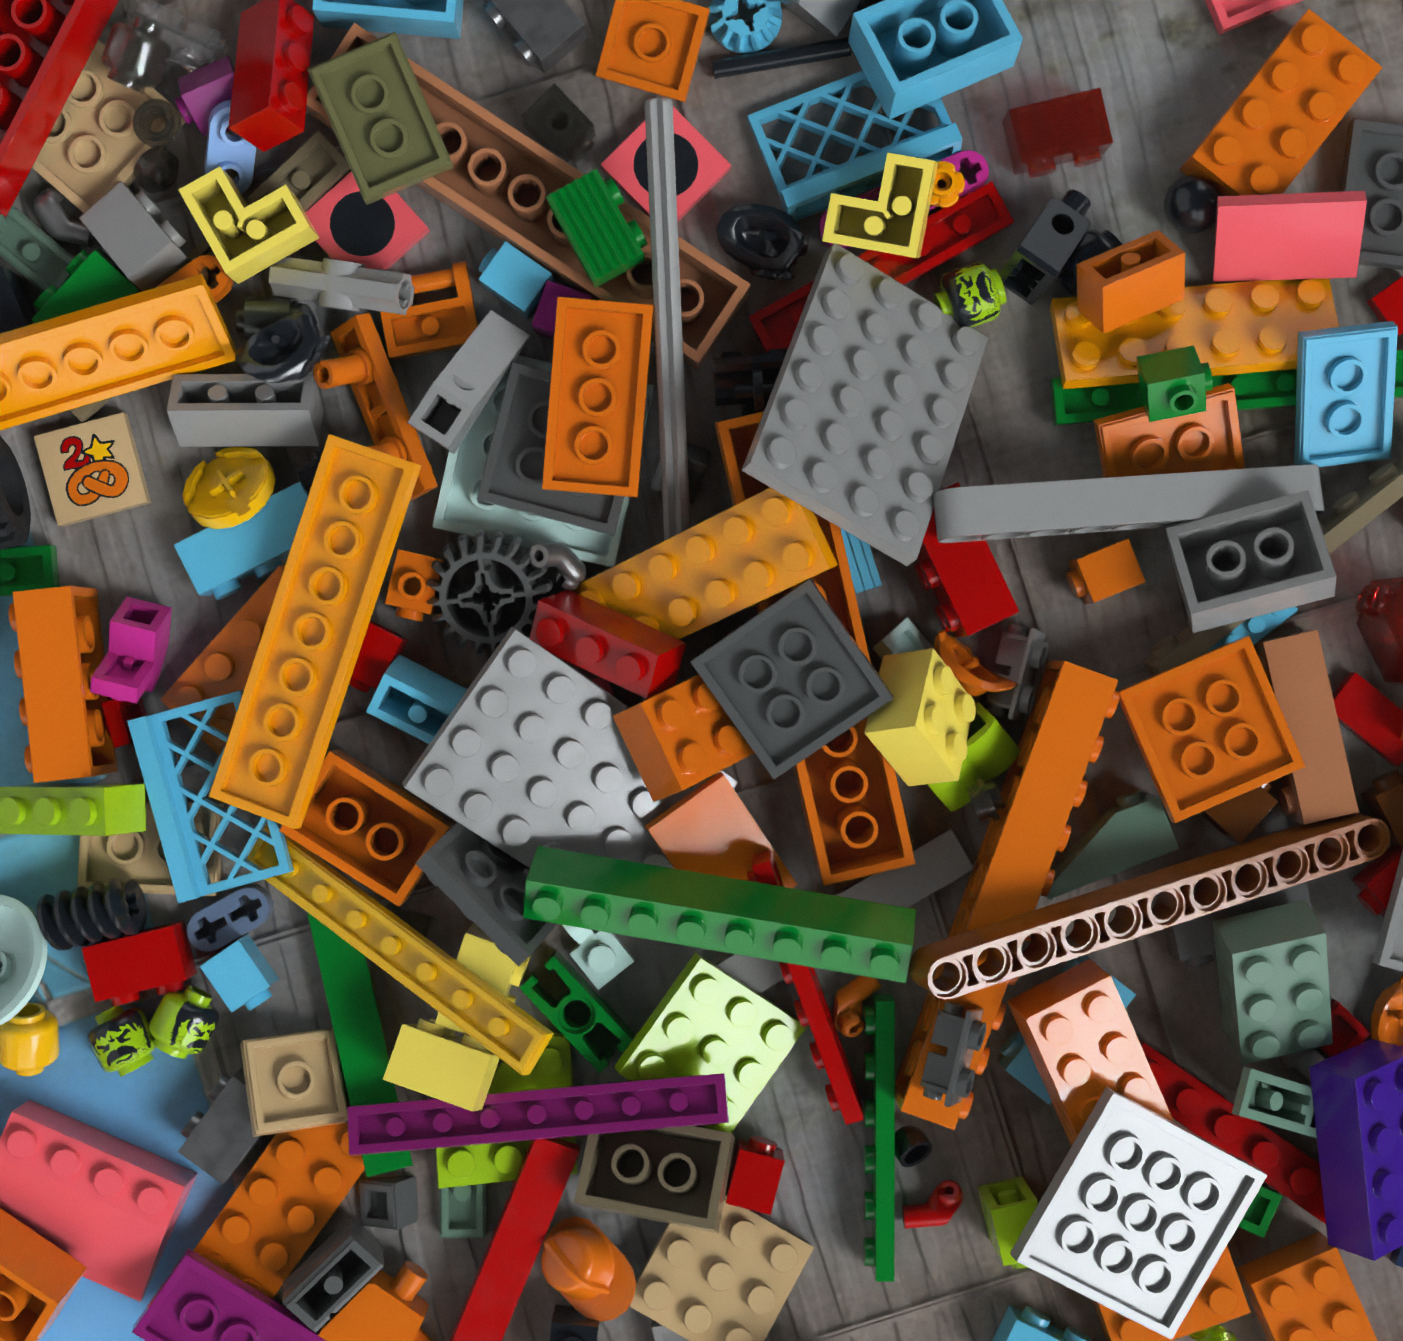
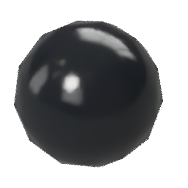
(1191, 204)

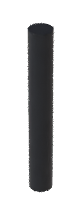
(781, 58)

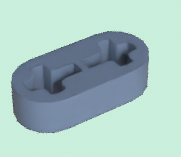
(225, 909)

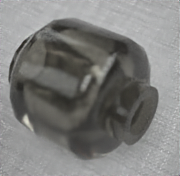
(136, 55)

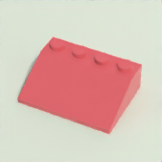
(91, 1195)

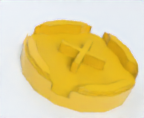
(229, 487)

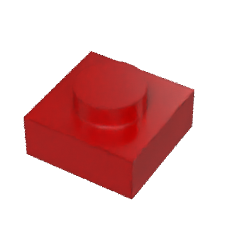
(116, 717)

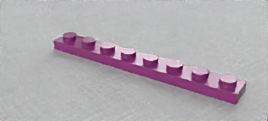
(539, 1114)

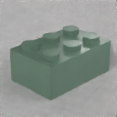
(1273, 981)

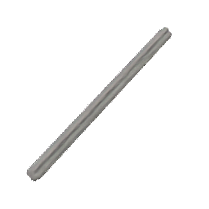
(667, 314)

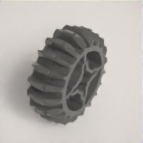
(509, 588)

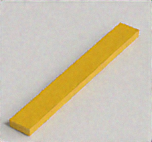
(407, 956)

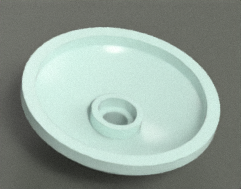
(21, 956)

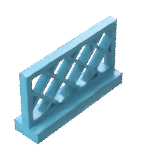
(858, 173)
(172, 809)

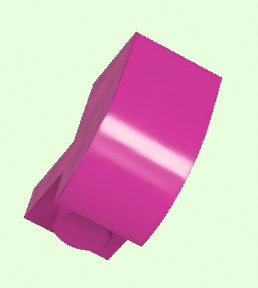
(135, 651)

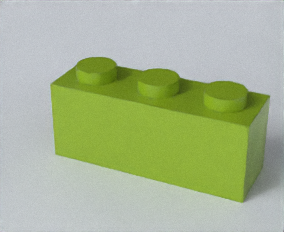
(72, 809)

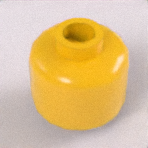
(29, 1040)

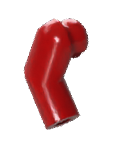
(937, 1209)

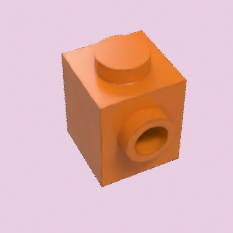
(409, 585)

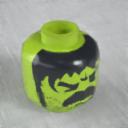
(971, 294)
(184, 1022)
(121, 1040)

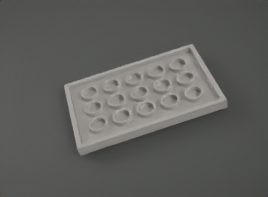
(867, 405)
(540, 762)

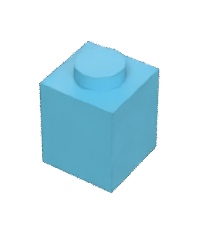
(514, 278)
(241, 974)

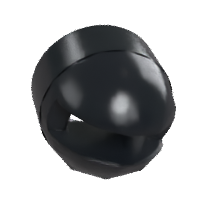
(911, 1146)

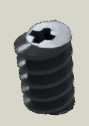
(92, 914)

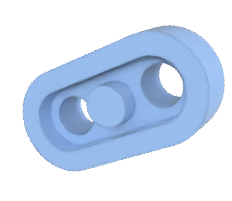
(228, 150)

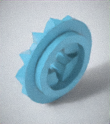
(735, 34)

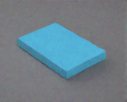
(1345, 394)

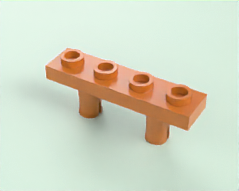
(378, 394)

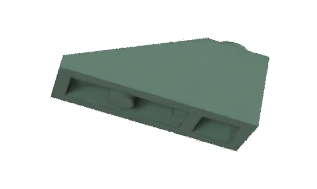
(1115, 842)
(1275, 1102)

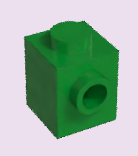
(1173, 383)

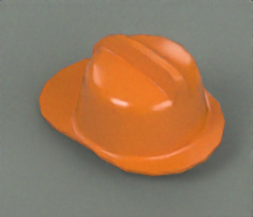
(588, 1269)

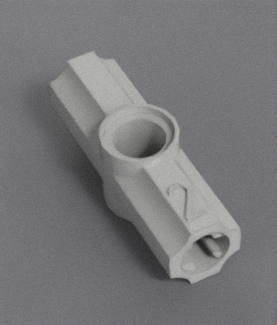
(342, 285)

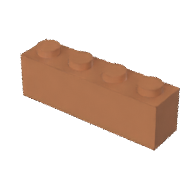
(1303, 690)

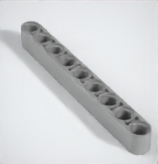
(1111, 502)

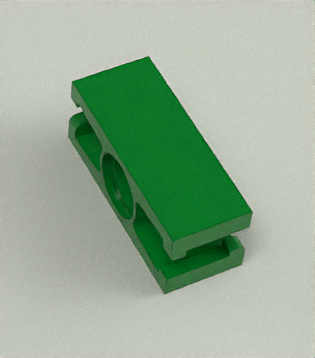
(577, 1031)

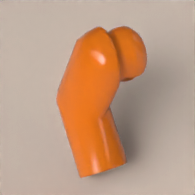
(849, 1004)

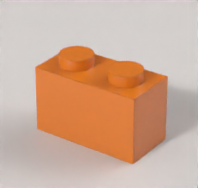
(1131, 281)

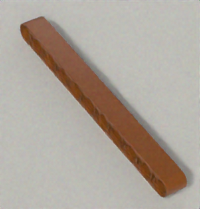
(1134, 918)

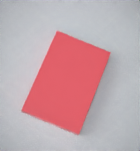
(1288, 236)

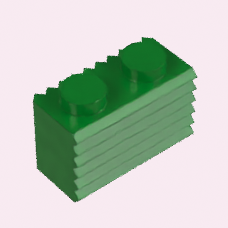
(597, 228)

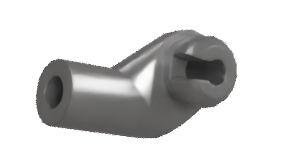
(50, 212)
(562, 557)

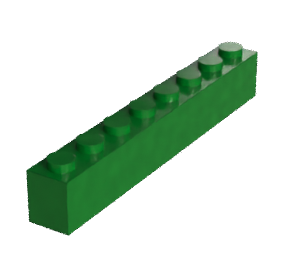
(720, 913)

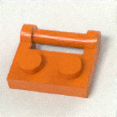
(434, 324)

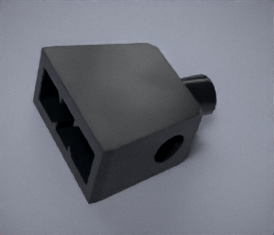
(1046, 246)

